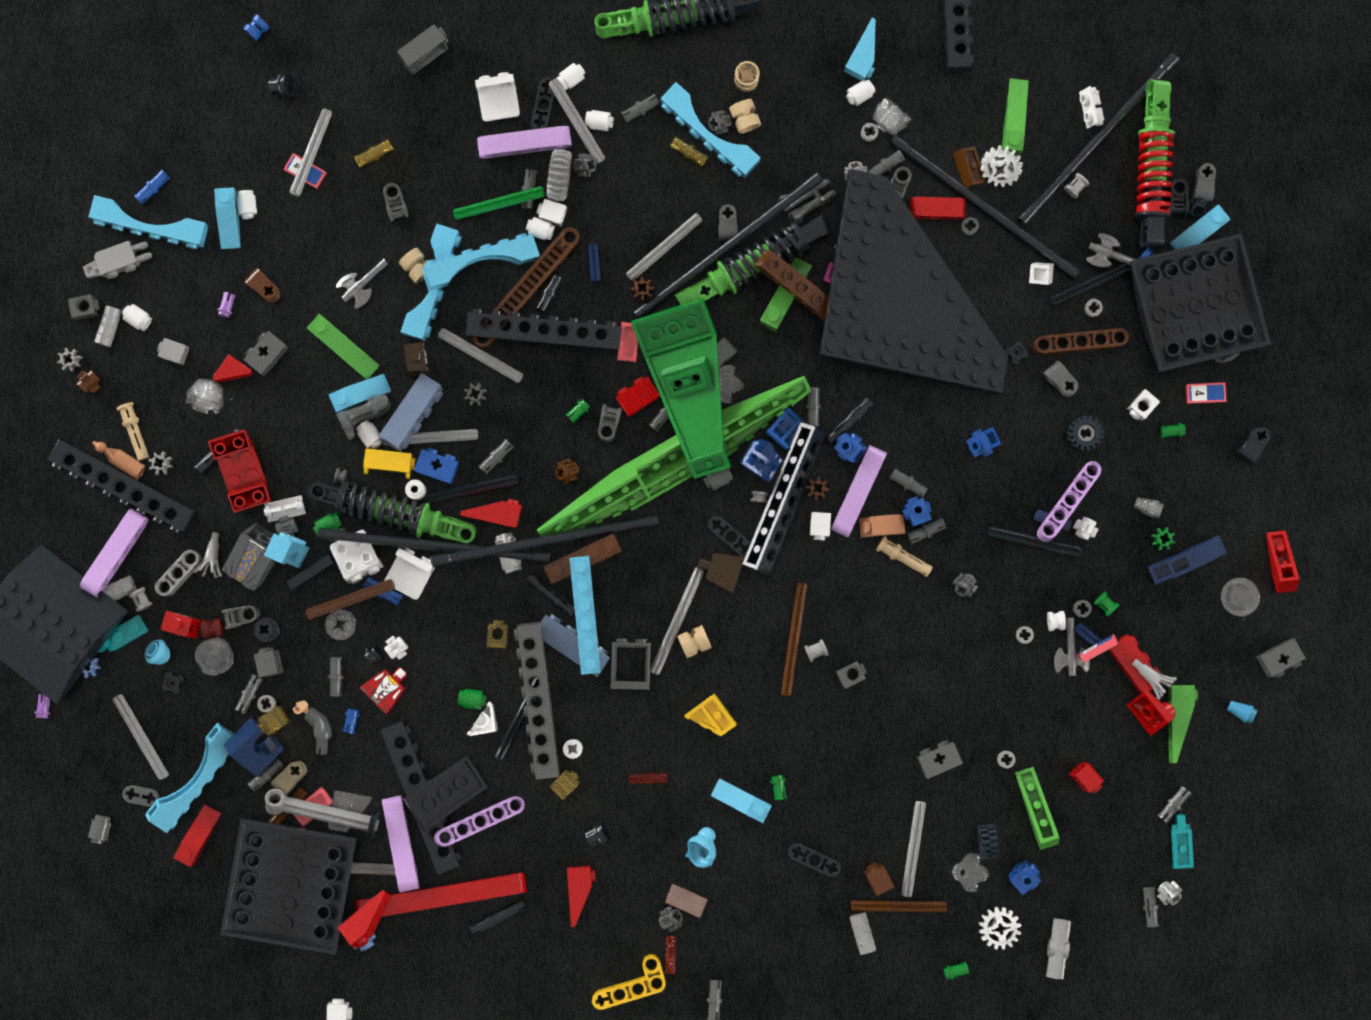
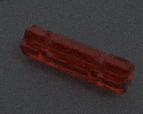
(648, 778)
(670, 958)

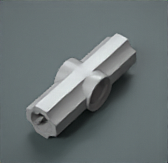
(1058, 948)

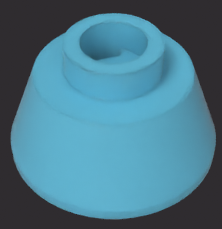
(157, 652)

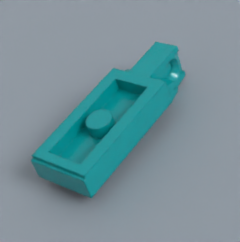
(125, 634)
(1181, 843)

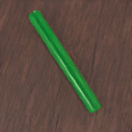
(498, 203)

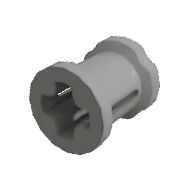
(1076, 185)
(140, 599)
(816, 650)

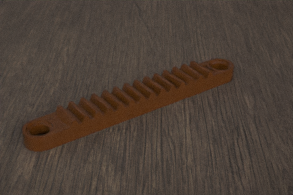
(532, 280)

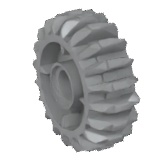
(559, 175)

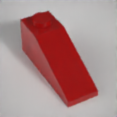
(498, 513)
(1282, 562)
(197, 836)
(579, 885)
(364, 922)

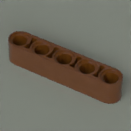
(1089, 338)

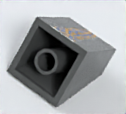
(247, 558)

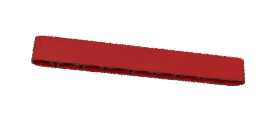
(452, 894)

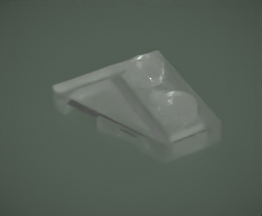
(349, 802)

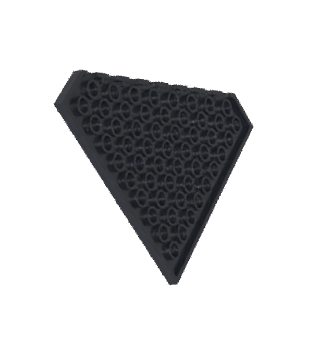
(898, 300)

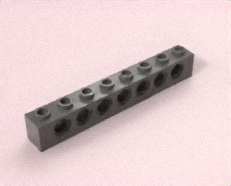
(541, 769)

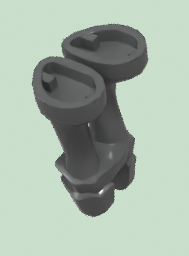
(799, 213)
(374, 408)

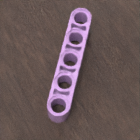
(524, 142)
(858, 491)
(1065, 509)
(114, 552)
(469, 822)
(400, 843)

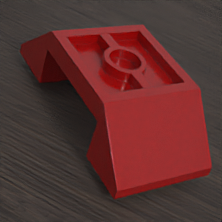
(240, 470)

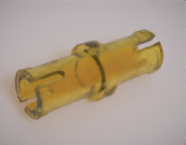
(689, 151)
(373, 153)

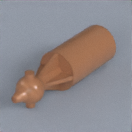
(121, 460)

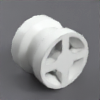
(1056, 621)
(574, 750)

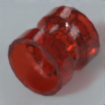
(212, 628)

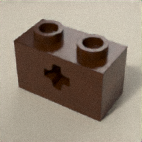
(878, 878)

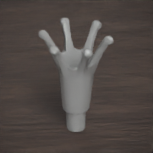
(211, 557)
(1154, 678)

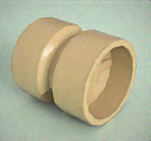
(746, 76)
(745, 116)
(414, 262)
(694, 641)

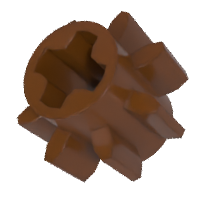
(642, 294)
(88, 381)
(567, 471)
(817, 483)

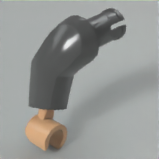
(320, 725)

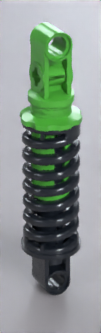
(656, 16)
(733, 272)
(391, 511)

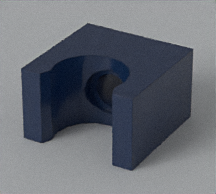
(250, 755)

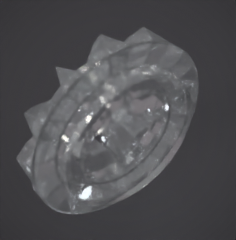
(349, 626)

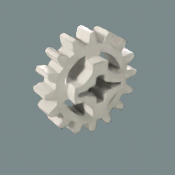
(998, 158)
(989, 929)

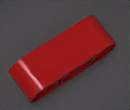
(937, 208)

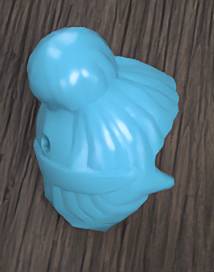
(702, 848)

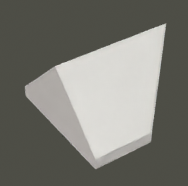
(486, 722)

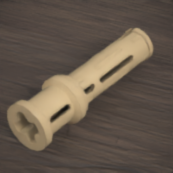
(128, 422)
(896, 552)

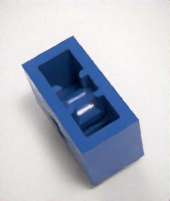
(445, 473)

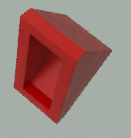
(231, 369)

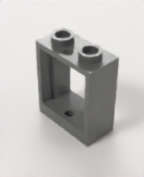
(423, 49)
(639, 643)

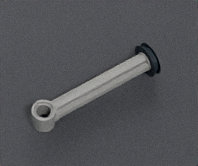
(321, 812)

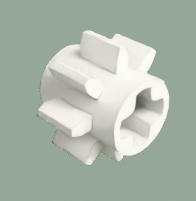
(1085, 528)
(396, 647)

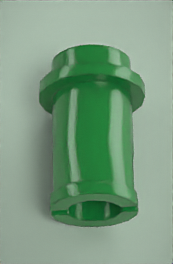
(578, 410)
(1173, 430)
(778, 786)
(955, 971)

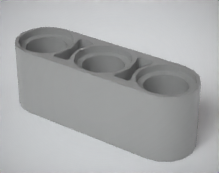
(169, 575)

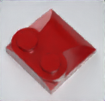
(1151, 711)

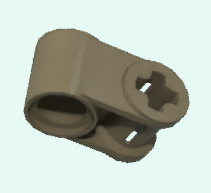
(288, 779)

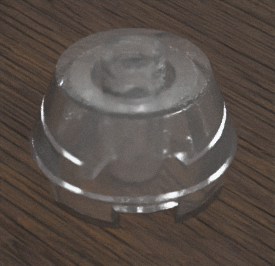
(890, 117)
(205, 396)
(1240, 597)
(214, 656)

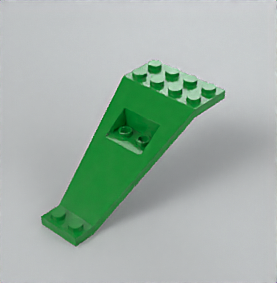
(676, 348)

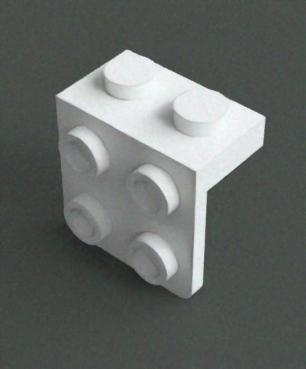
(497, 97)
(355, 559)
(410, 573)

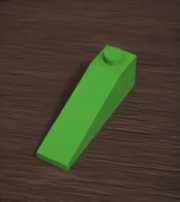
(1015, 116)
(782, 300)
(343, 346)
(1183, 700)
(1037, 808)

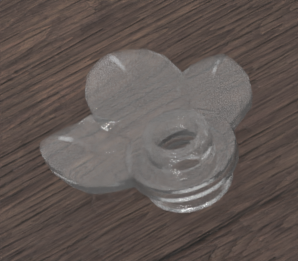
(728, 383)
(973, 872)

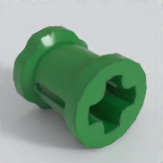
(1106, 603)

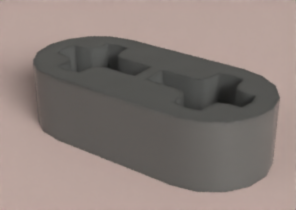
(142, 791)

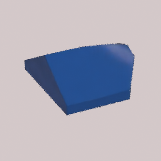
(785, 428)
(761, 459)

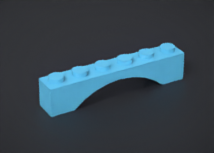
(738, 156)
(186, 231)
(518, 251)
(418, 320)
(287, 549)
(585, 615)
(167, 810)

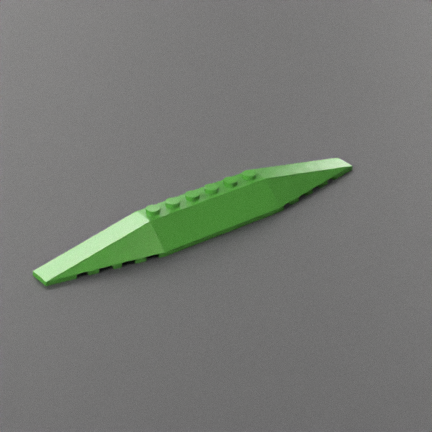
(667, 465)

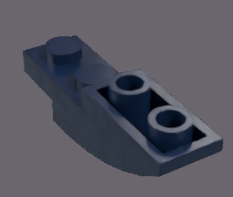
(1187, 560)

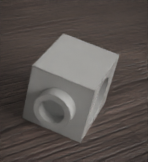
(172, 351)

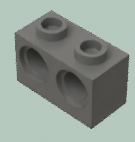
(268, 662)

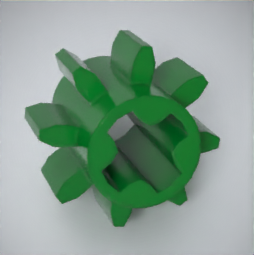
(1158, 542)

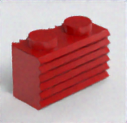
(637, 396)
(1087, 778)

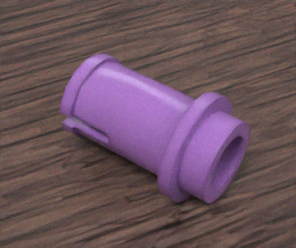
(226, 306)
(42, 706)

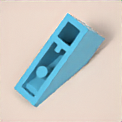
(862, 58)
(227, 217)
(1201, 229)
(358, 393)
(741, 800)

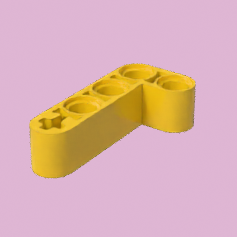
(627, 986)

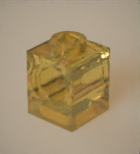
(491, 641)
(273, 721)
(565, 783)

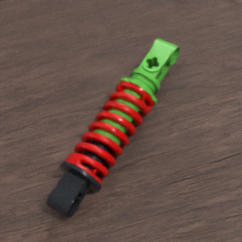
(1154, 164)

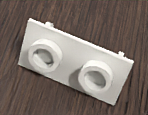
(1089, 98)
(291, 506)
(508, 564)

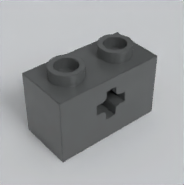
(275, 350)
(1288, 649)
(932, 768)

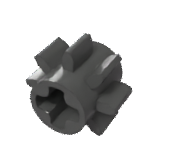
(719, 122)
(584, 165)
(470, 393)
(286, 526)
(965, 585)
(670, 919)

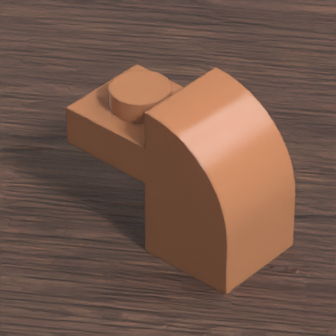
(882, 525)

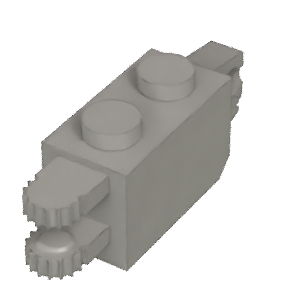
(116, 260)

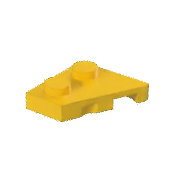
(712, 715)

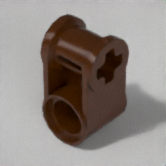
(261, 284)

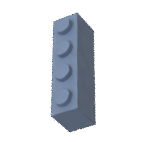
(411, 412)
(566, 640)

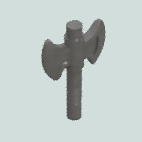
(1105, 251)
(355, 288)
(1072, 659)

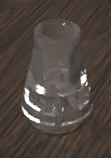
(1150, 507)

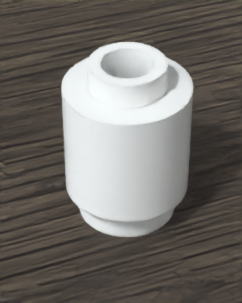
(571, 76)
(860, 92)
(599, 120)
(246, 204)
(540, 228)
(136, 317)
(369, 435)
(421, 490)

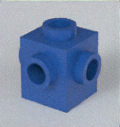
(983, 442)
(850, 447)
(914, 518)
(1025, 876)

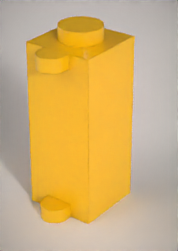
(389, 461)

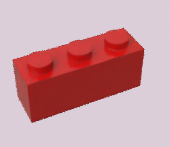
(1125, 654)

